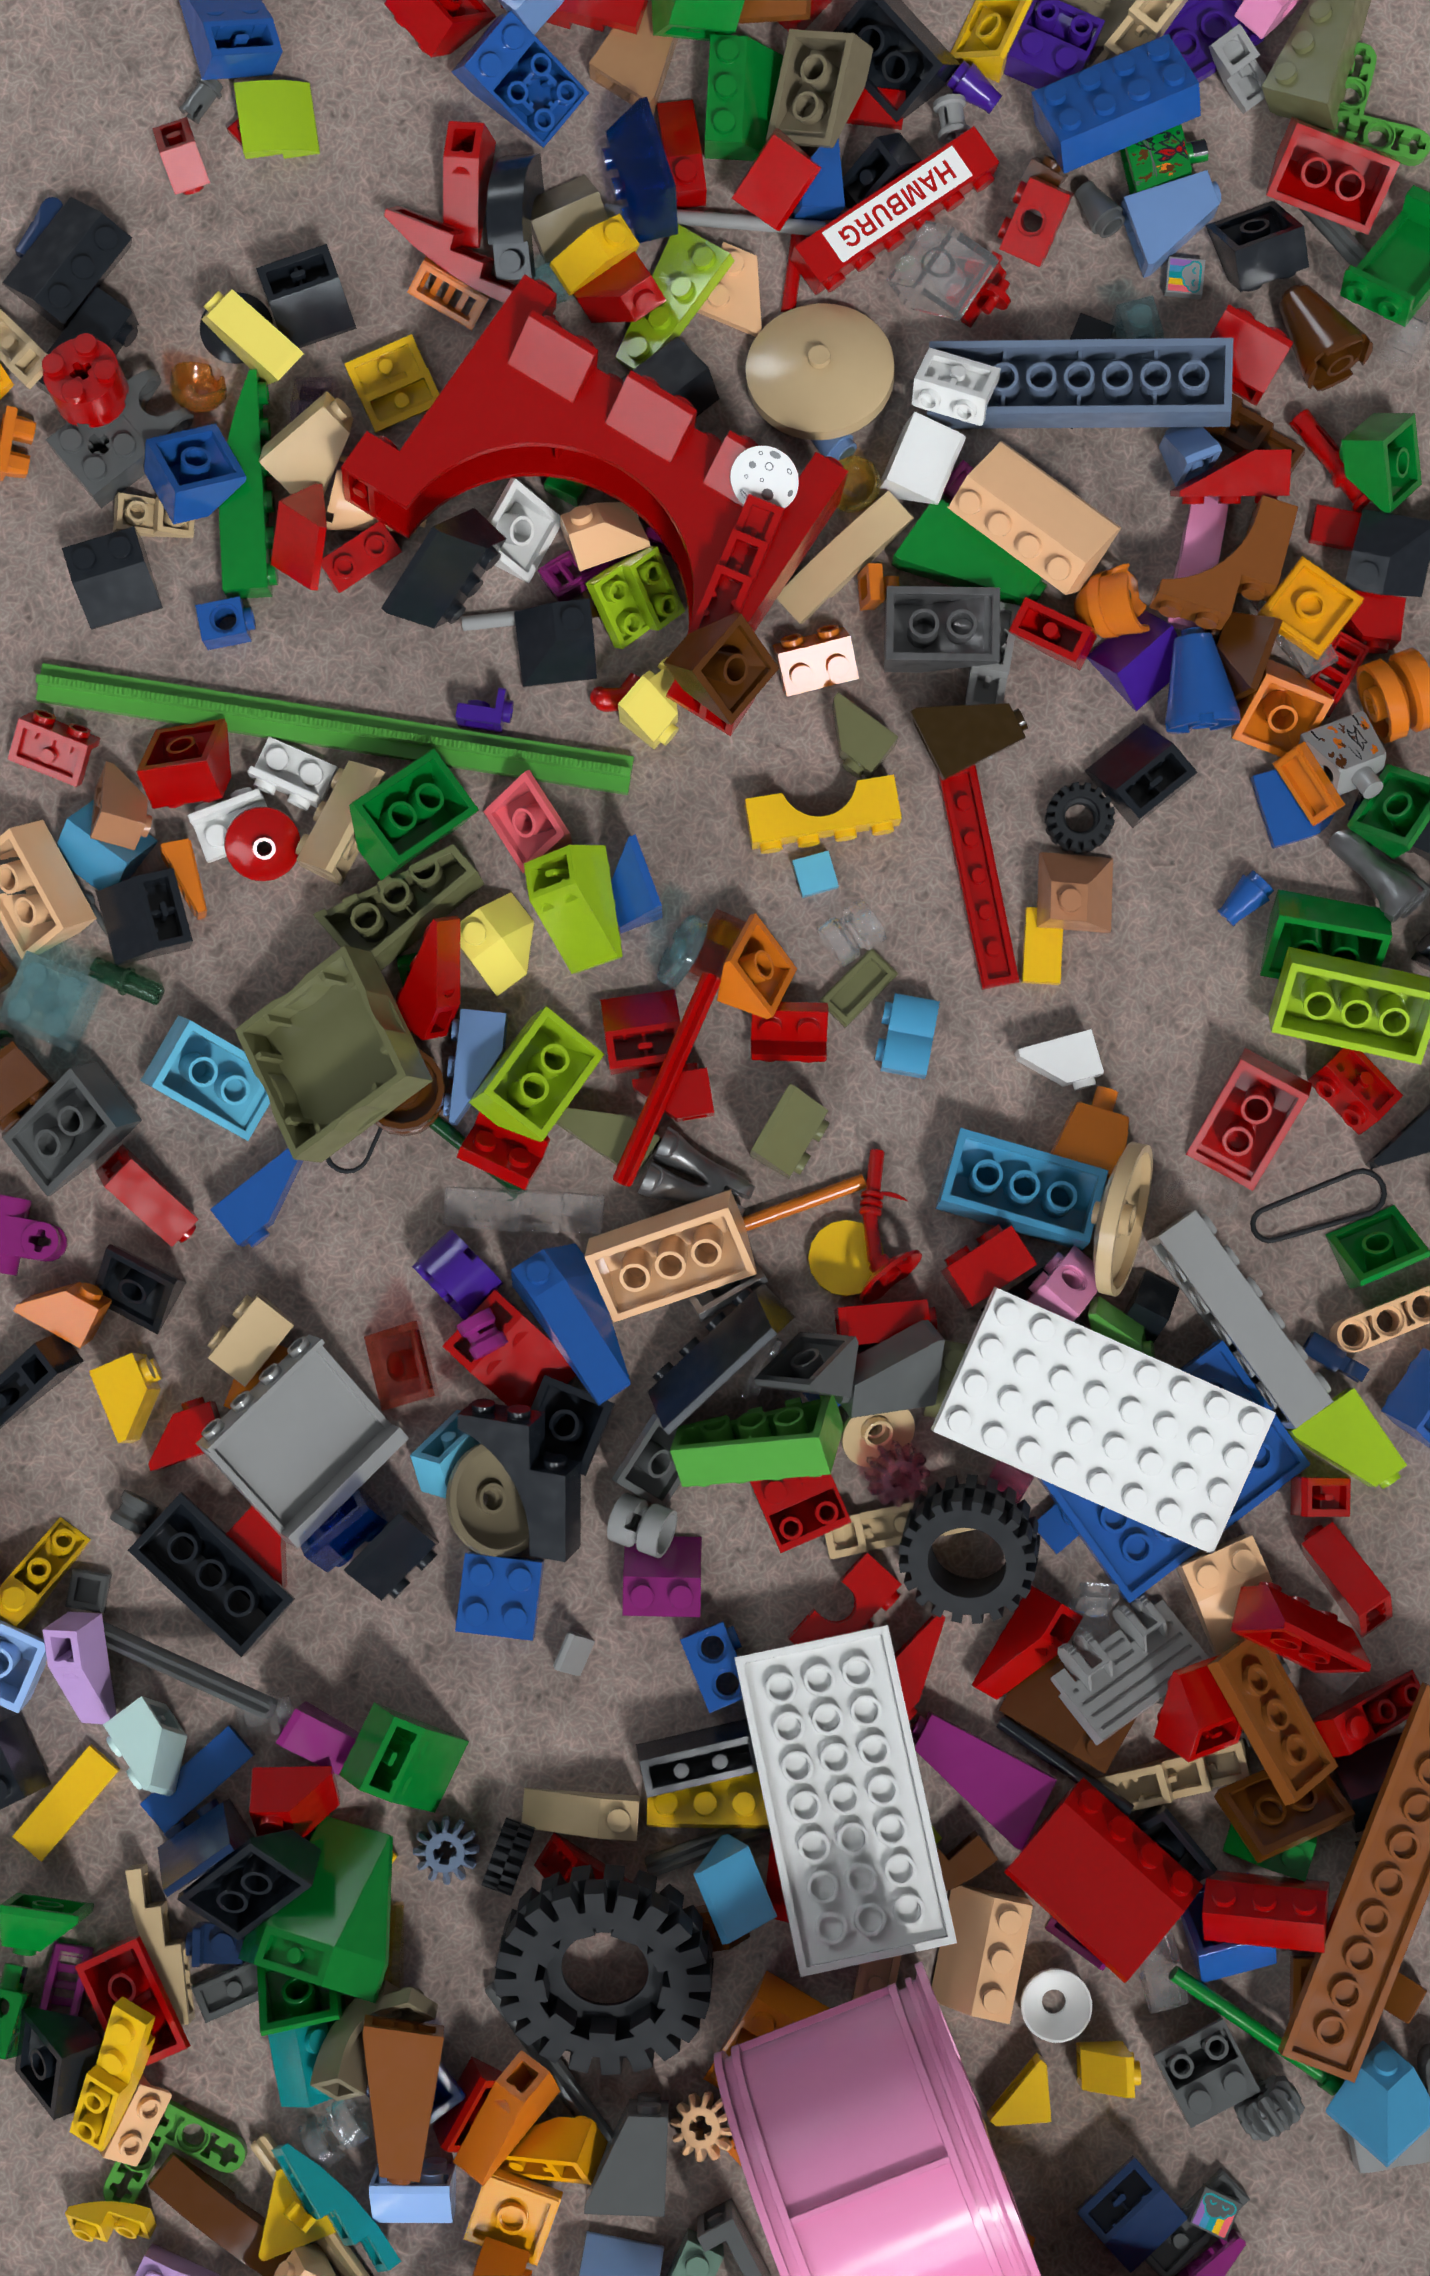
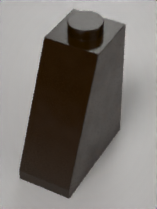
(966, 733)

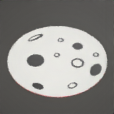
(765, 474)

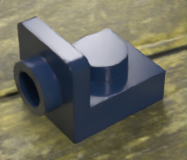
(212, 1945)

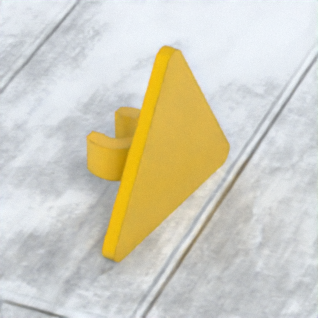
(288, 2223)

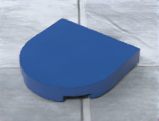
(1281, 812)

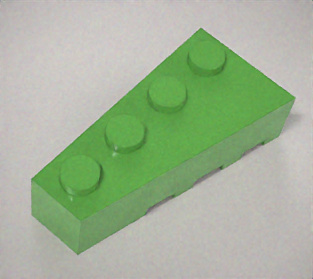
(760, 1444)

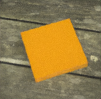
(1311, 607)
(514, 2213)

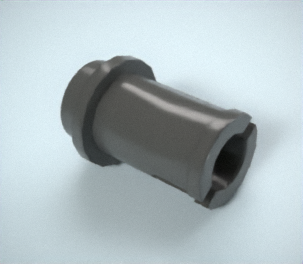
(201, 98)

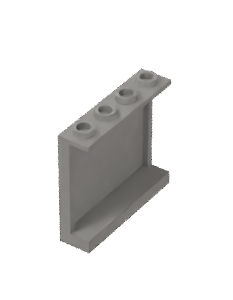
(301, 1440)

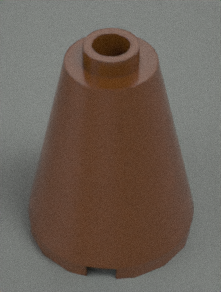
(1322, 338)

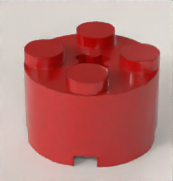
(85, 381)

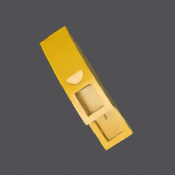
(116, 2074)

